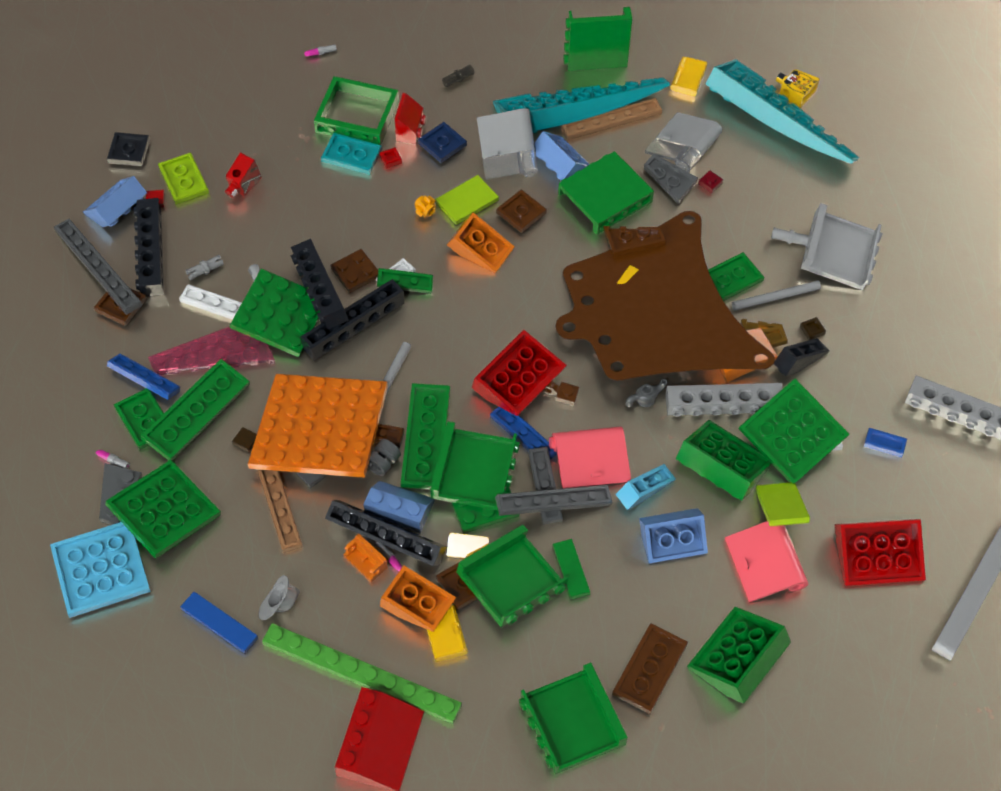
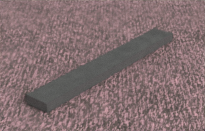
(98, 266)

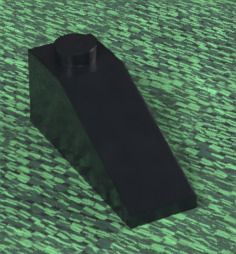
(800, 355)

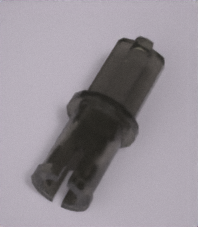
(458, 76)

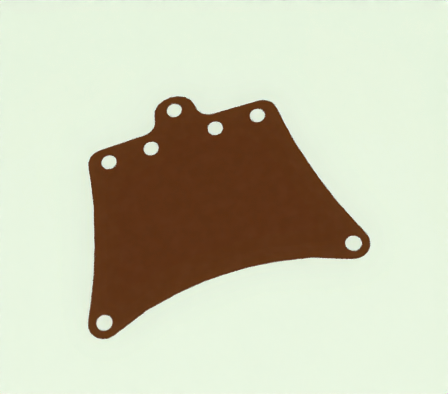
(663, 315)

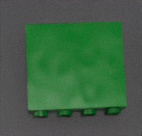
(597, 41)
(607, 191)
(473, 467)
(510, 577)
(573, 720)

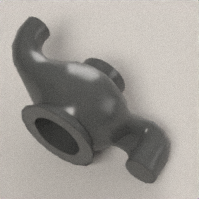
(646, 394)

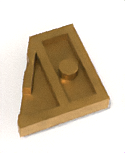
(773, 332)

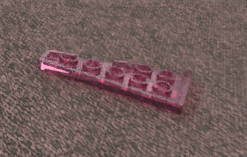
(206, 351)

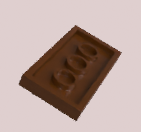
(650, 668)

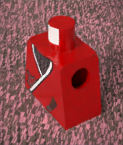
(242, 176)

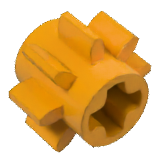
(425, 206)

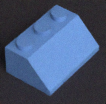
(559, 155)
(115, 202)
(399, 506)
(674, 535)

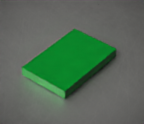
(735, 276)
(138, 414)

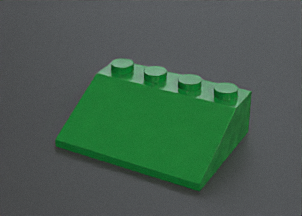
(723, 459)
(740, 653)

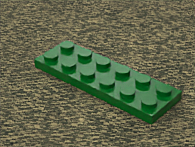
(195, 410)
(424, 434)

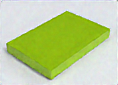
(183, 178)
(466, 198)
(782, 504)

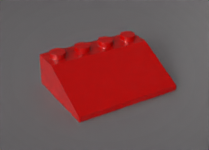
(518, 374)
(880, 551)
(379, 740)

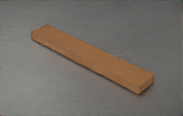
(612, 119)
(280, 510)

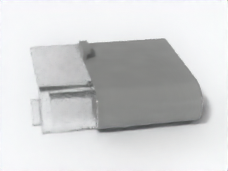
(685, 140)
(507, 144)

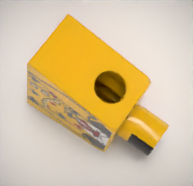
(797, 86)

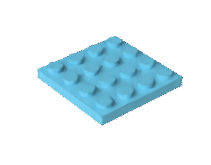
(99, 569)

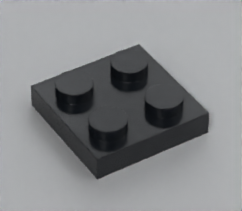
(128, 149)

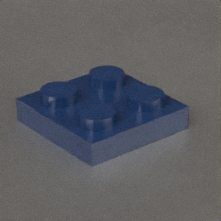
(442, 142)

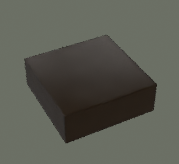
(812, 328)
(244, 439)

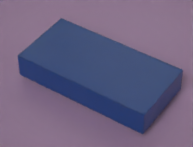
(885, 442)

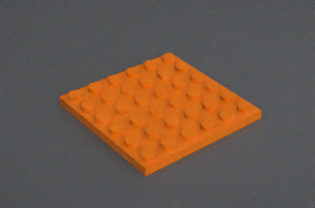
(319, 425)

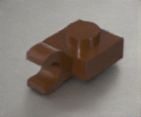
(564, 393)

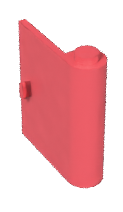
(591, 457)
(770, 561)

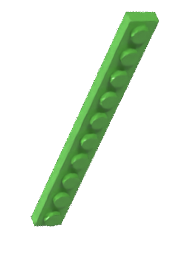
(362, 673)

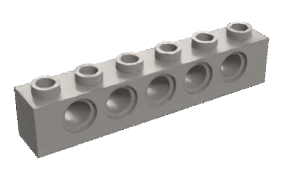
(715, 394)
(956, 405)

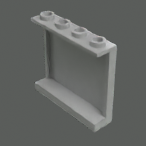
(841, 249)

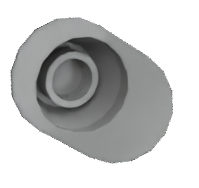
(279, 599)

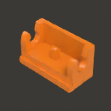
(365, 558)

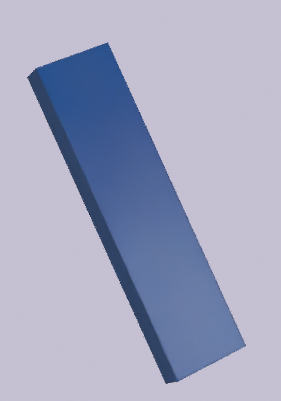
(143, 376)
(526, 434)
(219, 622)

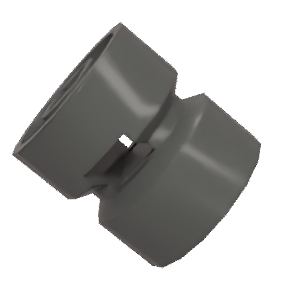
(383, 456)

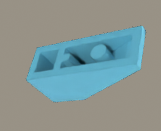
(645, 486)

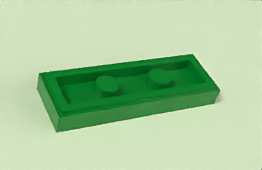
(406, 280)
(571, 567)

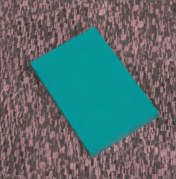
(351, 153)

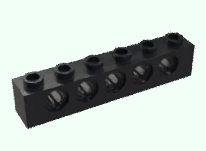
(150, 247)
(319, 284)
(360, 316)
(386, 532)

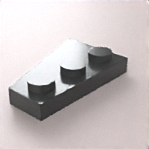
(670, 177)
(114, 480)

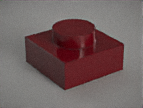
(710, 181)

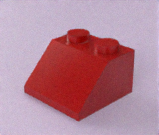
(409, 120)

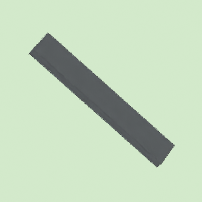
(553, 500)

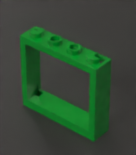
(352, 130)

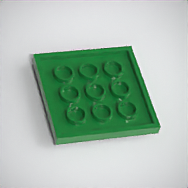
(276, 313)
(793, 431)
(163, 508)

